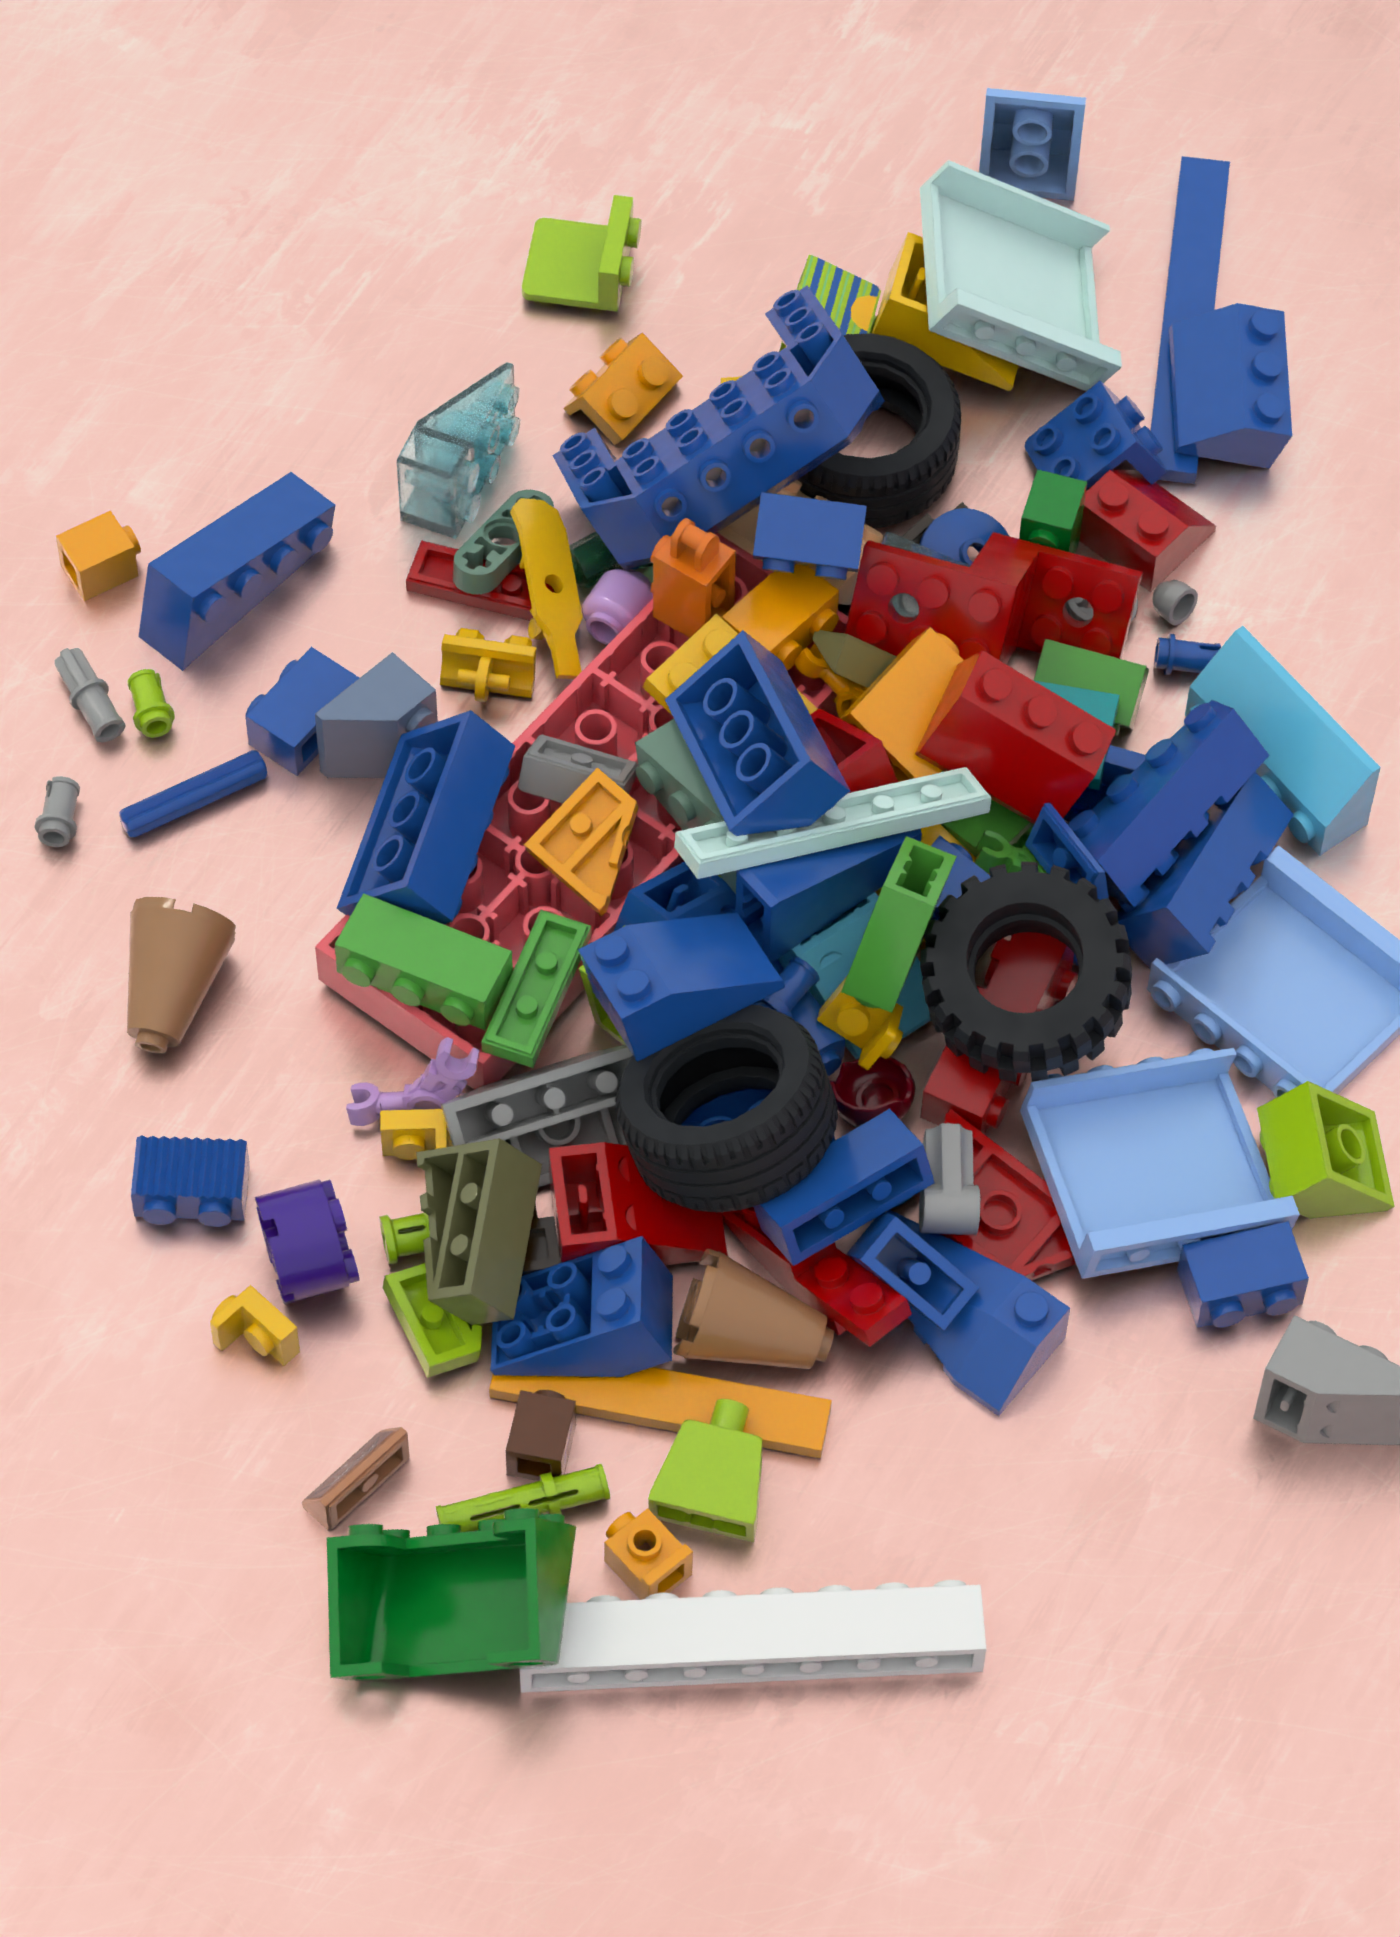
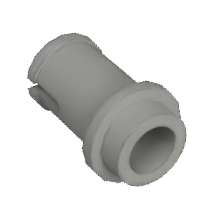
(56, 823)

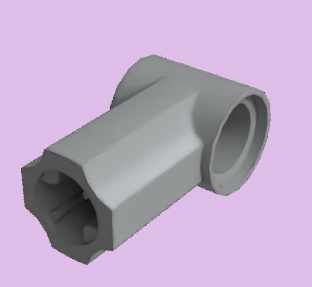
(953, 1200)

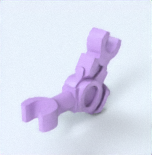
(438, 1084)

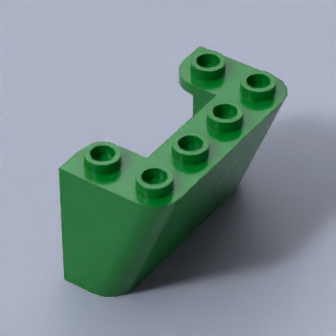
(448, 1597)

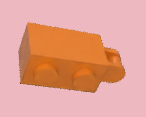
(691, 578)

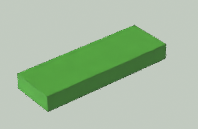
(536, 989)

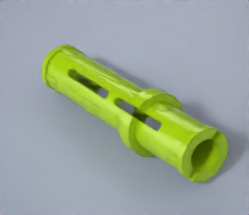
(547, 1495)

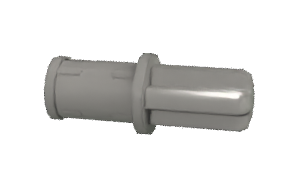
(89, 694)

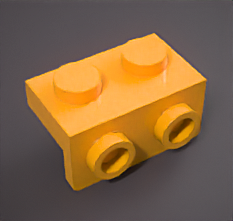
(625, 387)

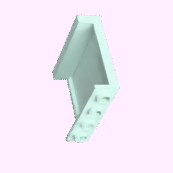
(1013, 276)

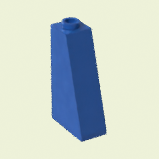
(804, 893)

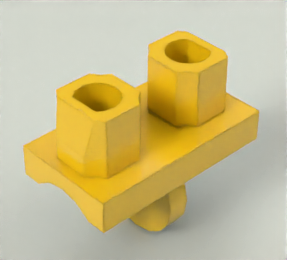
(488, 665)

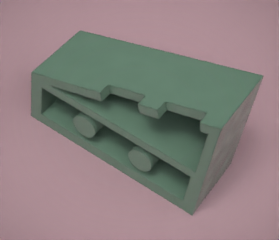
(675, 780)

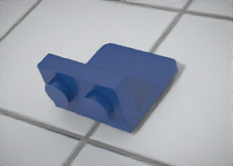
(1096, 437)

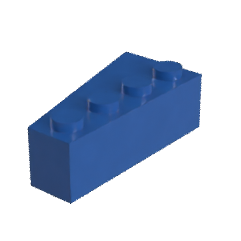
(231, 567)
(1168, 798)
(1208, 872)

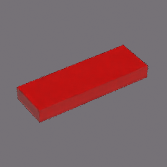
(433, 576)

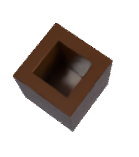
(540, 1435)

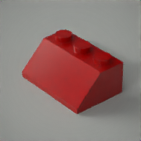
(1015, 738)

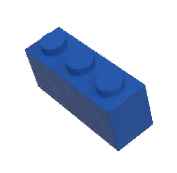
(849, 1187)

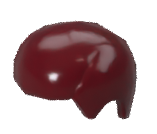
(868, 1093)

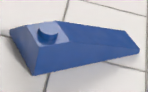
(1000, 1331)

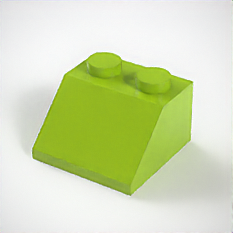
(1324, 1153)

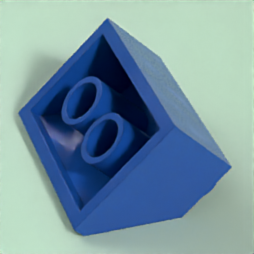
(1231, 385)

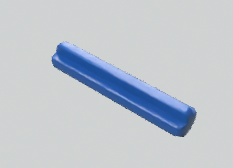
(193, 793)

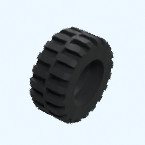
(1011, 906)

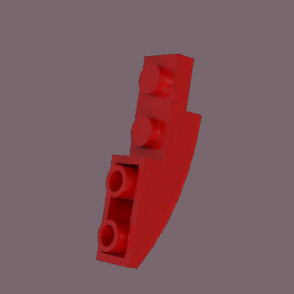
(827, 1282)

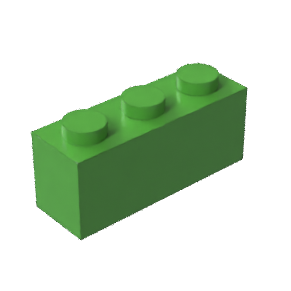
(423, 962)

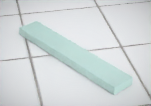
(854, 819)

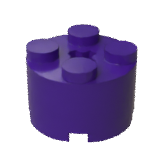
(306, 1240)

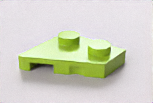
(436, 1335)

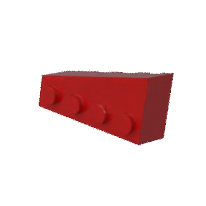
(1022, 978)

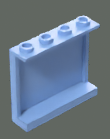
(1291, 983)
(1149, 1159)

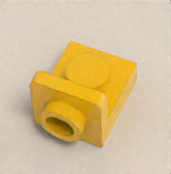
(866, 1027)
(412, 1131)
(260, 1323)

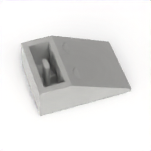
(1329, 1389)

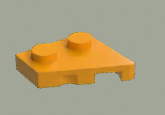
(587, 839)

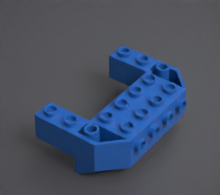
(733, 446)

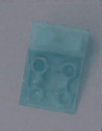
(457, 453)

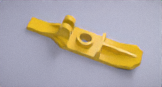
(549, 561)

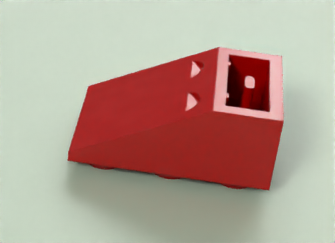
(606, 1202)

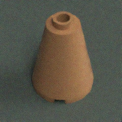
(171, 968)
(748, 1320)

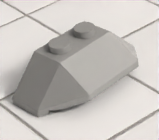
(545, 1107)

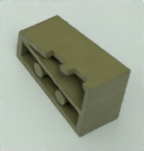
(479, 1226)

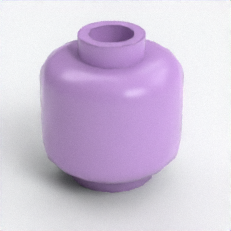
(615, 602)

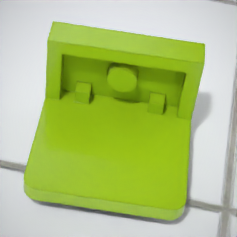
(581, 260)

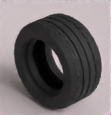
(914, 477)
(742, 1158)

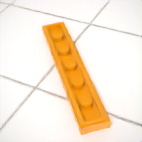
(669, 1397)

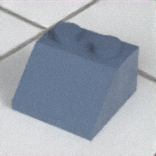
(366, 720)

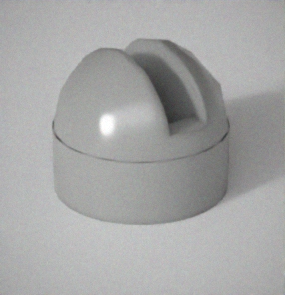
(1174, 601)

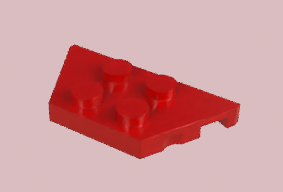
(1016, 1212)

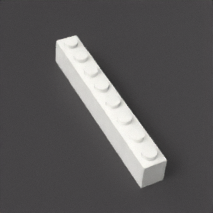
(766, 1637)

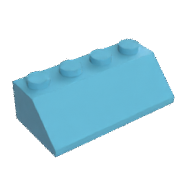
(1311, 758)

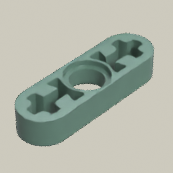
(500, 560)

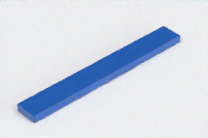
(1189, 288)

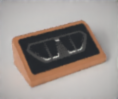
(358, 1477)

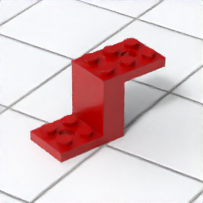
(1001, 602)

